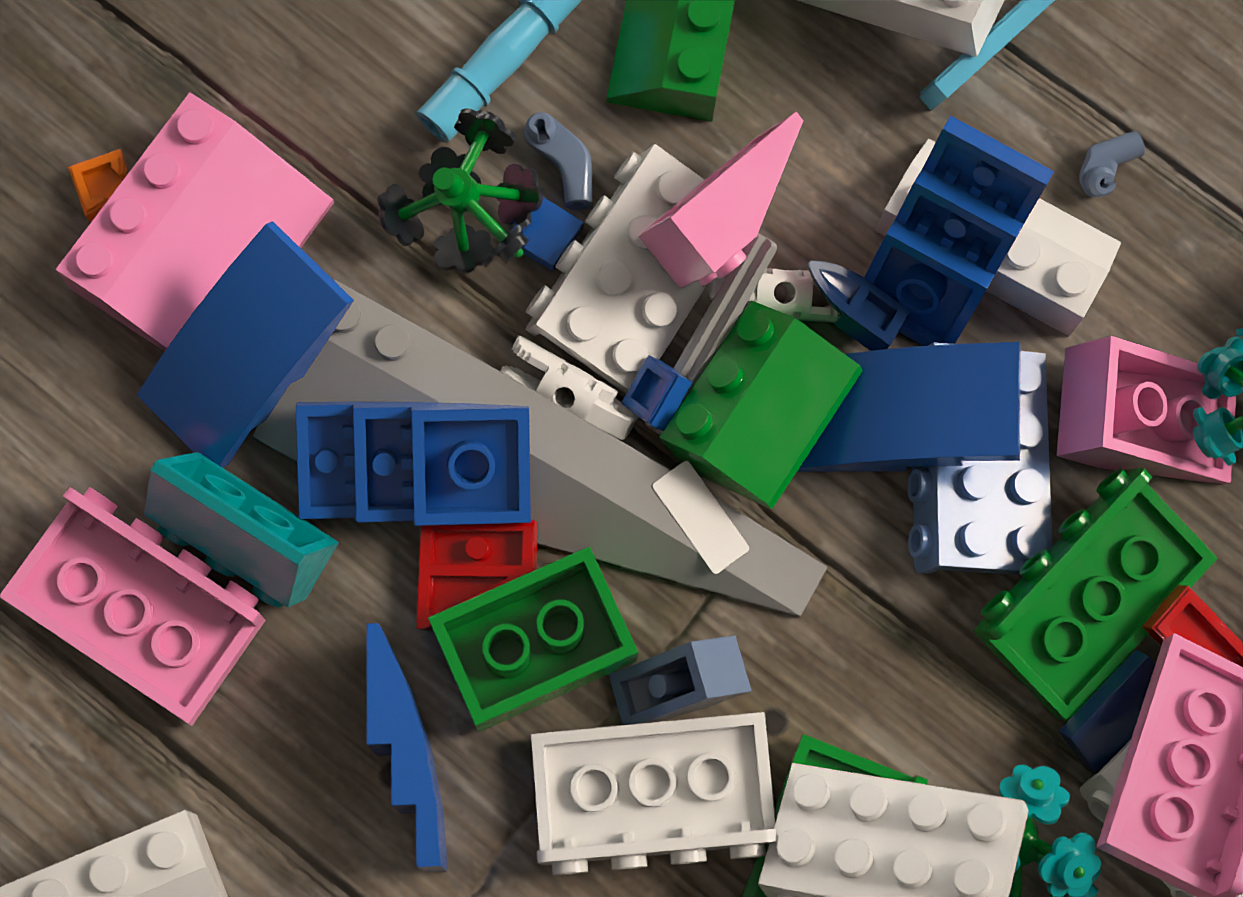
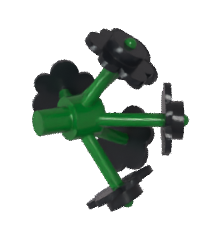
(455, 185)

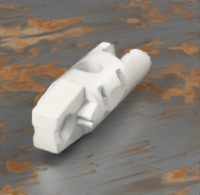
(799, 295)
(592, 398)

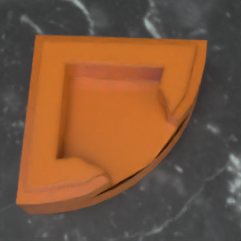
(97, 180)

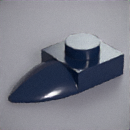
(863, 308)

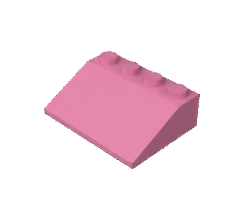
(185, 220)

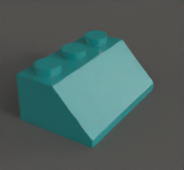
(237, 528)

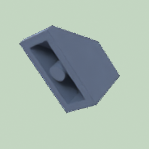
(680, 681)

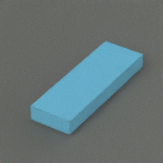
(966, 65)

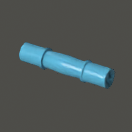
(492, 64)

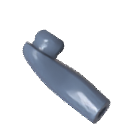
(567, 154)

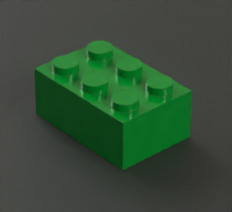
(534, 639)

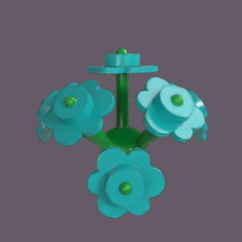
(1066, 865)

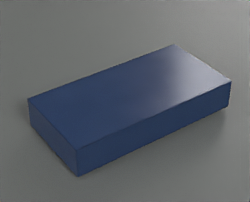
(1110, 714)

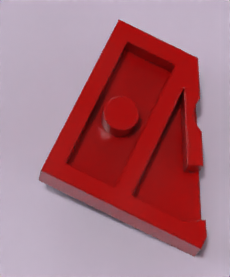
(470, 560)

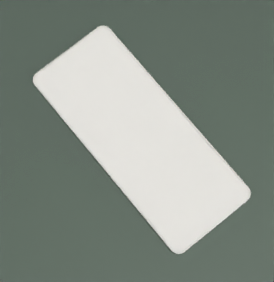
(700, 517)

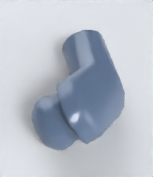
(1102, 162)

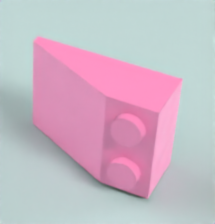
(724, 213)
(1136, 411)

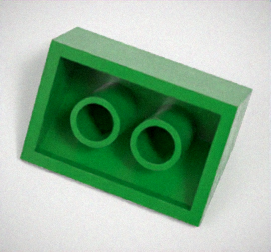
(671, 56)
(760, 404)

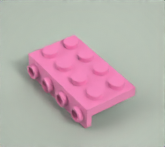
(135, 604)
(1183, 776)

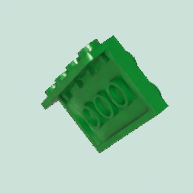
(1092, 592)

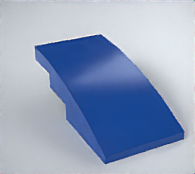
(955, 230)
(245, 345)
(925, 410)
(414, 462)
(398, 731)

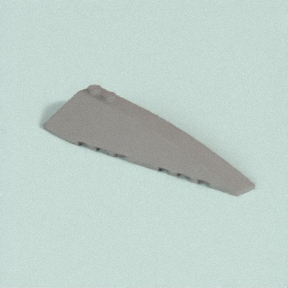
(581, 478)

